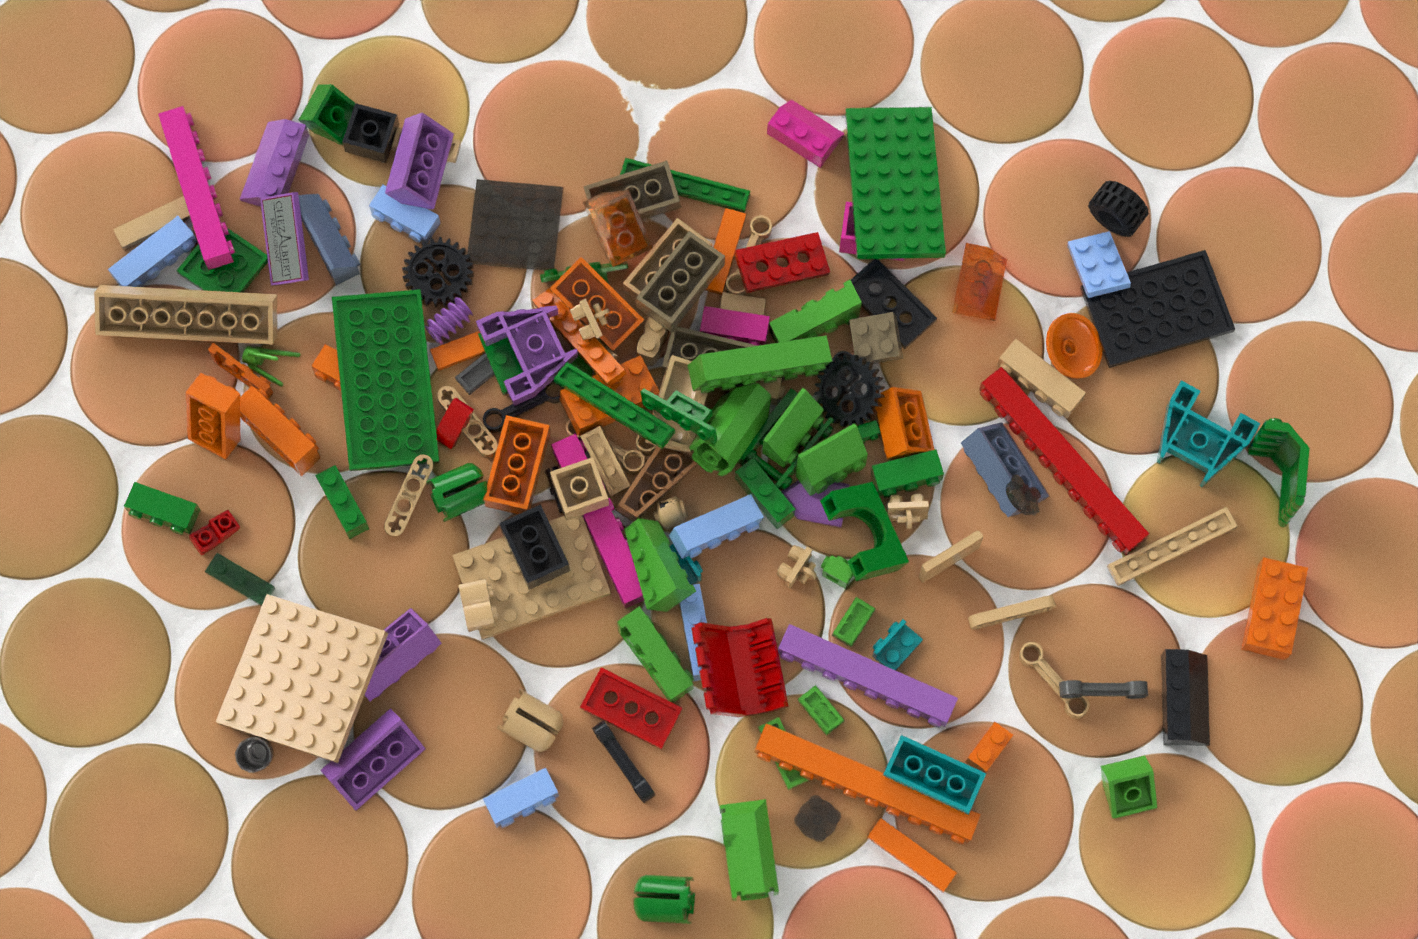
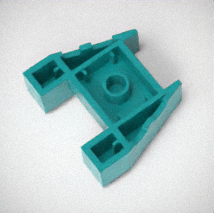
(1199, 439)

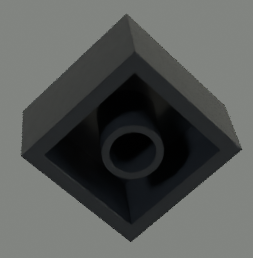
(370, 133)

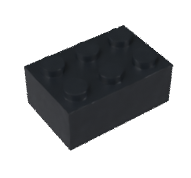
(534, 547)

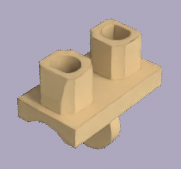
(582, 310)
(907, 511)
(791, 574)

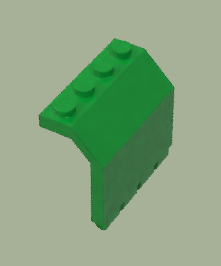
(1291, 455)

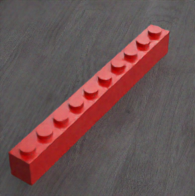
(1063, 461)

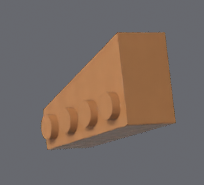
(655, 480)

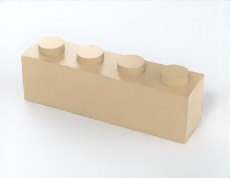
(1041, 379)

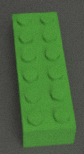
(759, 363)

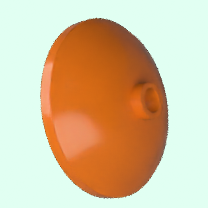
(1081, 342)

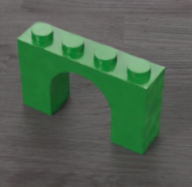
(865, 504)

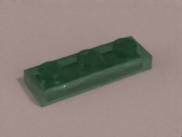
(239, 579)

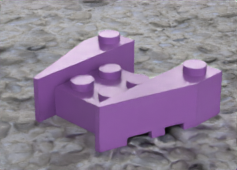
(534, 347)

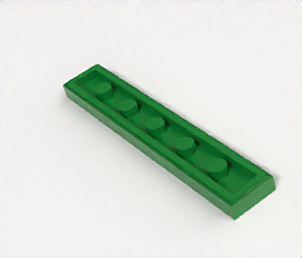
(700, 188)
(614, 405)

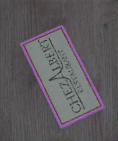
(284, 238)

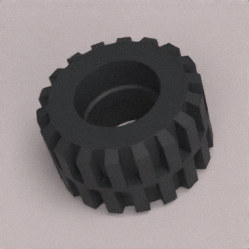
(1118, 208)

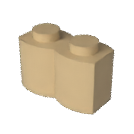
(650, 342)
(477, 605)

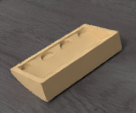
(678, 379)

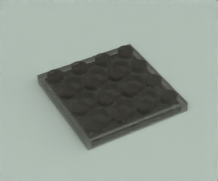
(515, 224)

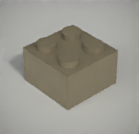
(876, 338)

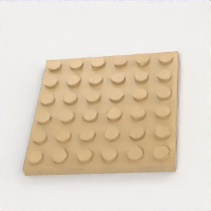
(302, 678)

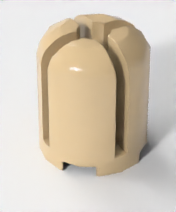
(530, 721)

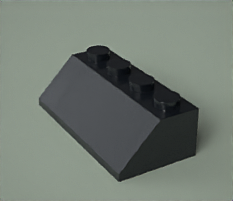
(1185, 698)

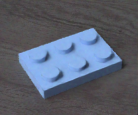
(1098, 264)

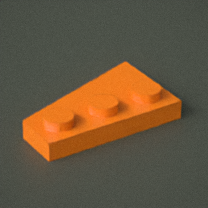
(238, 370)

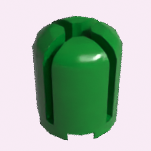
(454, 481)
(676, 899)

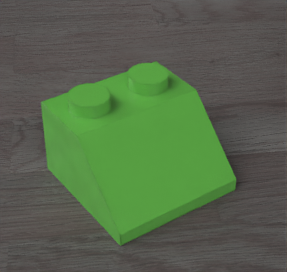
(1129, 786)

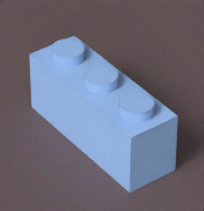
(413, 220)
(521, 798)

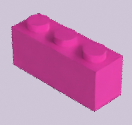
(735, 325)

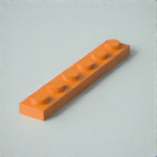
(590, 349)

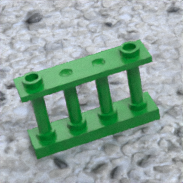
(785, 479)

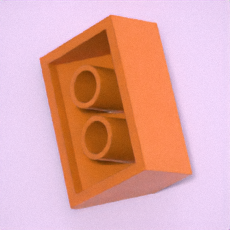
(903, 423)

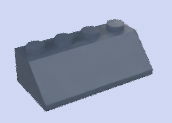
(327, 238)
(997, 461)

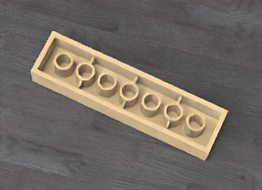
(185, 314)

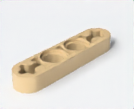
(474, 420)
(406, 494)
(1011, 612)

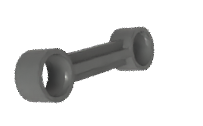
(1129, 690)

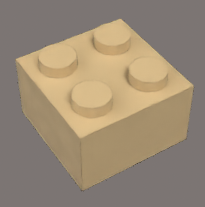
(579, 488)

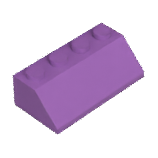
(275, 161)
(419, 162)
(406, 645)
(373, 759)

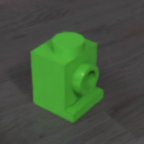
(837, 570)

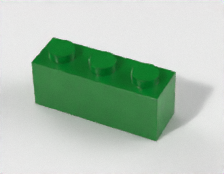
(907, 473)
(765, 493)
(342, 502)
(161, 508)

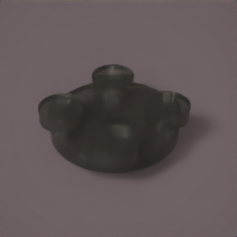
(1022, 496)
(817, 819)

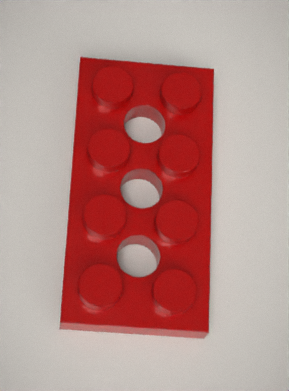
(775, 275)
(631, 693)

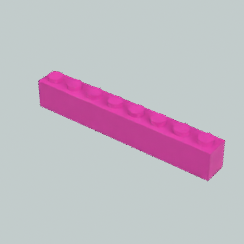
(195, 187)
(605, 531)

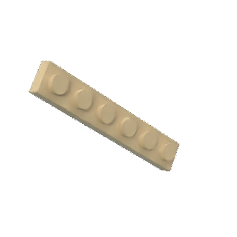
(1172, 546)

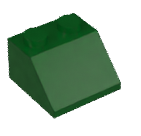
(328, 113)

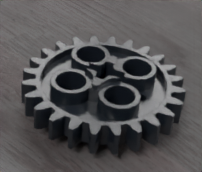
(454, 260)
(835, 377)

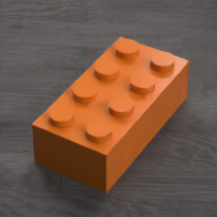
(583, 283)
(213, 415)
(587, 417)
(277, 431)
(517, 465)
(1274, 608)

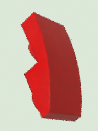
(453, 423)
(215, 532)

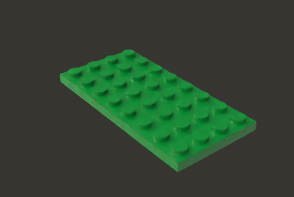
(894, 183)
(384, 379)

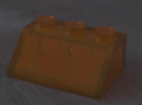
(617, 226)
(979, 282)

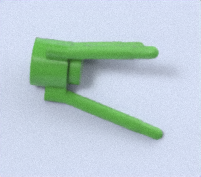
(255, 356)

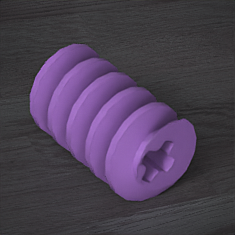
(448, 320)

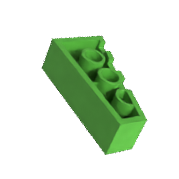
(818, 317)
(656, 566)
(655, 655)

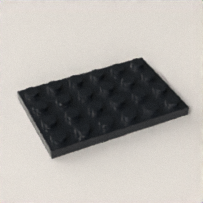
(1161, 310)

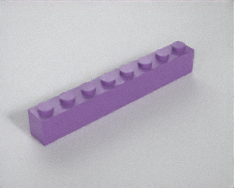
(866, 675)

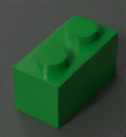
(869, 431)

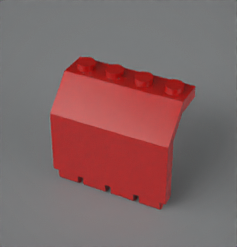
(740, 668)

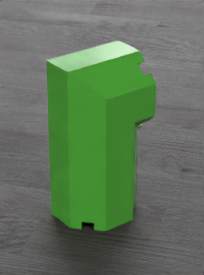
(737, 421)
(749, 850)

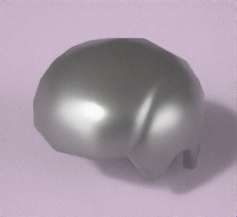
(254, 754)

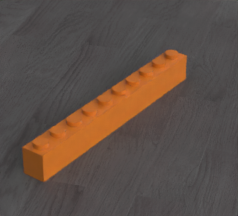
(863, 782)

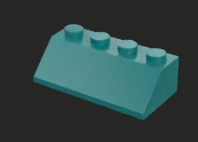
(934, 774)

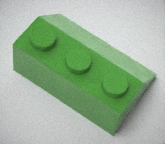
(793, 429)
(831, 460)

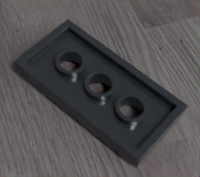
(892, 288)

